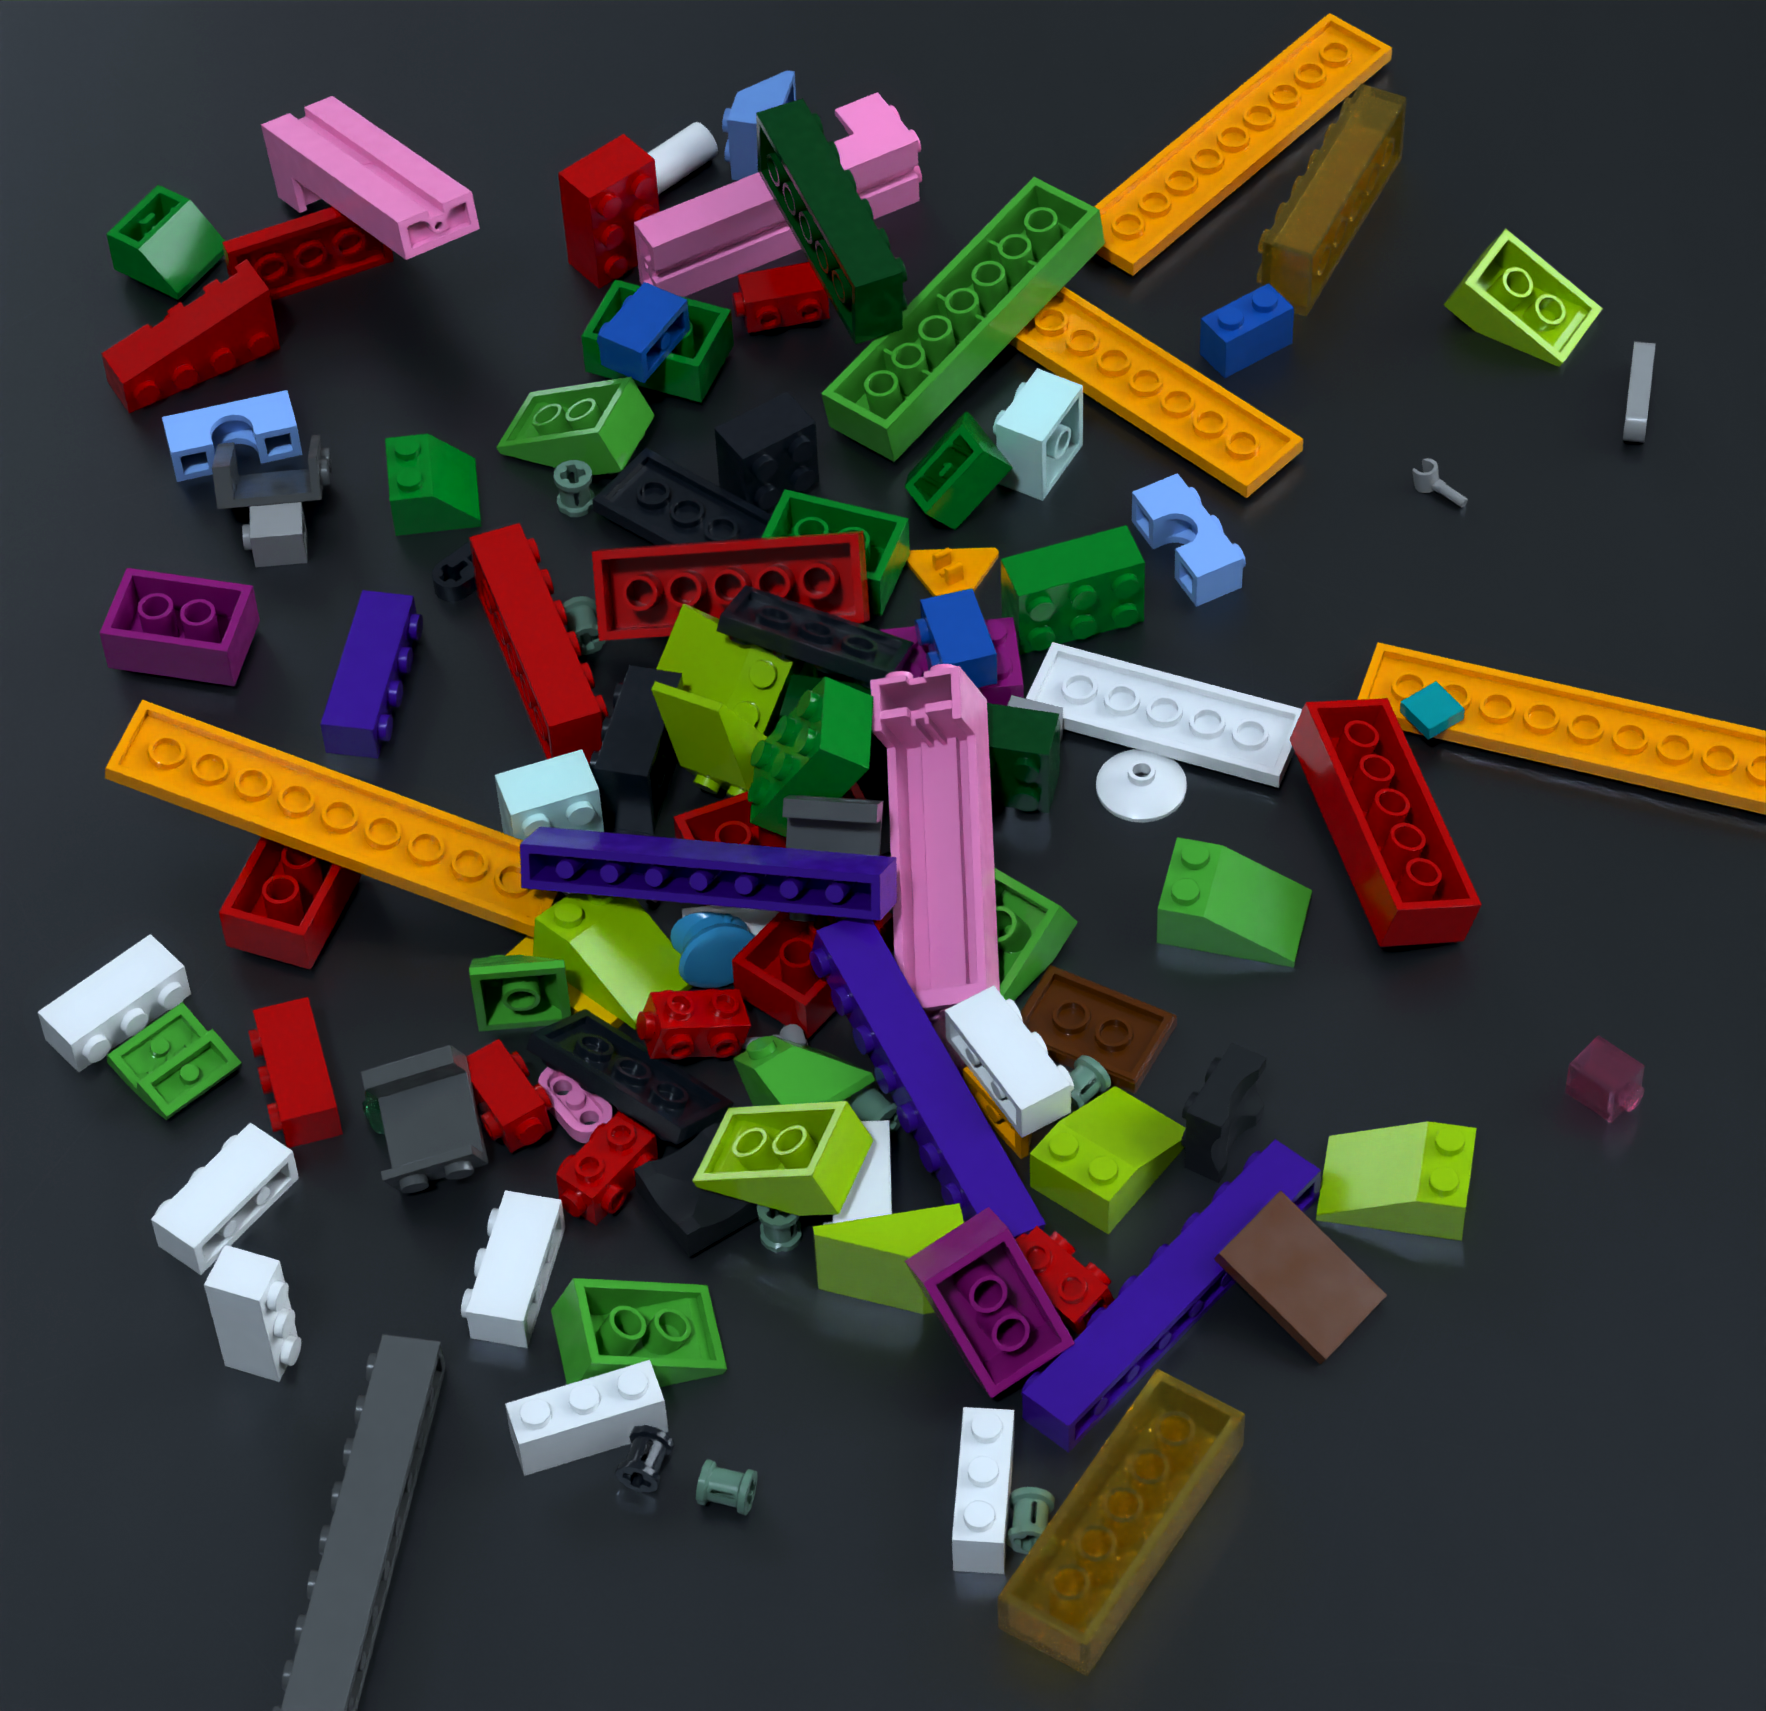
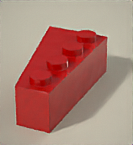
(195, 342)

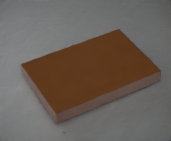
(1097, 1022)
(1300, 1277)

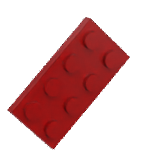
(307, 252)

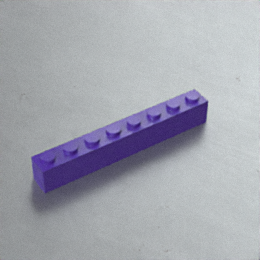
(709, 873)
(920, 1075)
(1159, 1303)

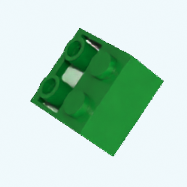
(165, 243)
(957, 473)

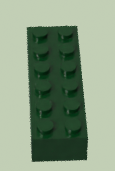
(831, 221)
(1021, 751)

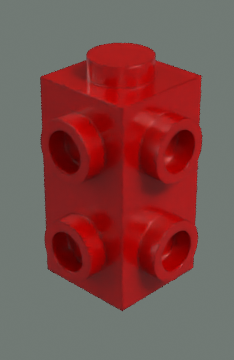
(780, 297)
(693, 1023)
(506, 1097)
(603, 1169)
(1069, 1285)

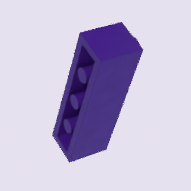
(371, 674)

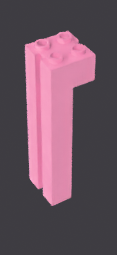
(366, 178)
(741, 223)
(940, 833)

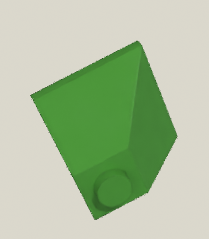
(518, 991)
(792, 1073)

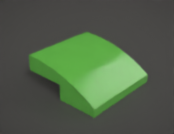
(173, 1061)

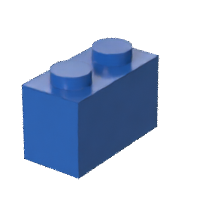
(1246, 330)
(643, 332)
(957, 635)

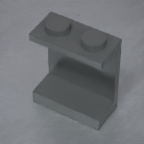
(271, 487)
(832, 826)
(428, 1118)

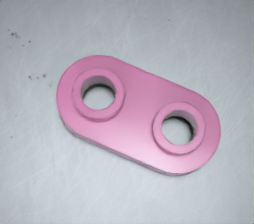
(576, 1106)

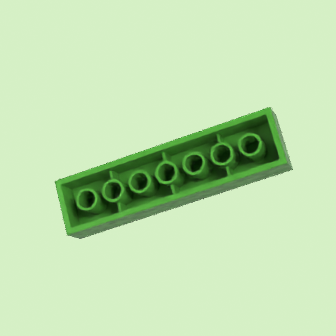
(964, 318)

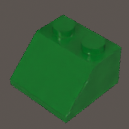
(430, 485)

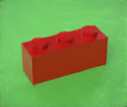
(295, 1073)

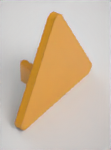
(951, 569)

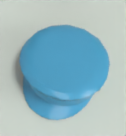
(707, 947)

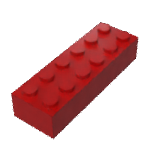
(646, 586)
(536, 644)
(1384, 822)

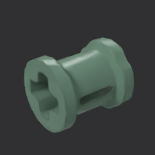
(583, 478)
(582, 620)
(1088, 1079)
(873, 1106)
(778, 1229)
(726, 1487)
(1027, 1518)

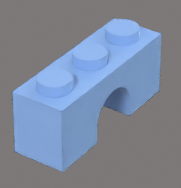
(259, 421)
(1174, 514)

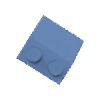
(741, 120)

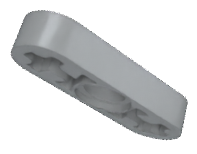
(1639, 392)

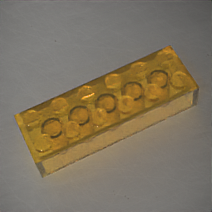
(1333, 196)
(1121, 1522)

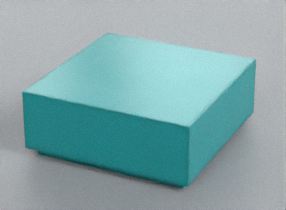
(1432, 710)

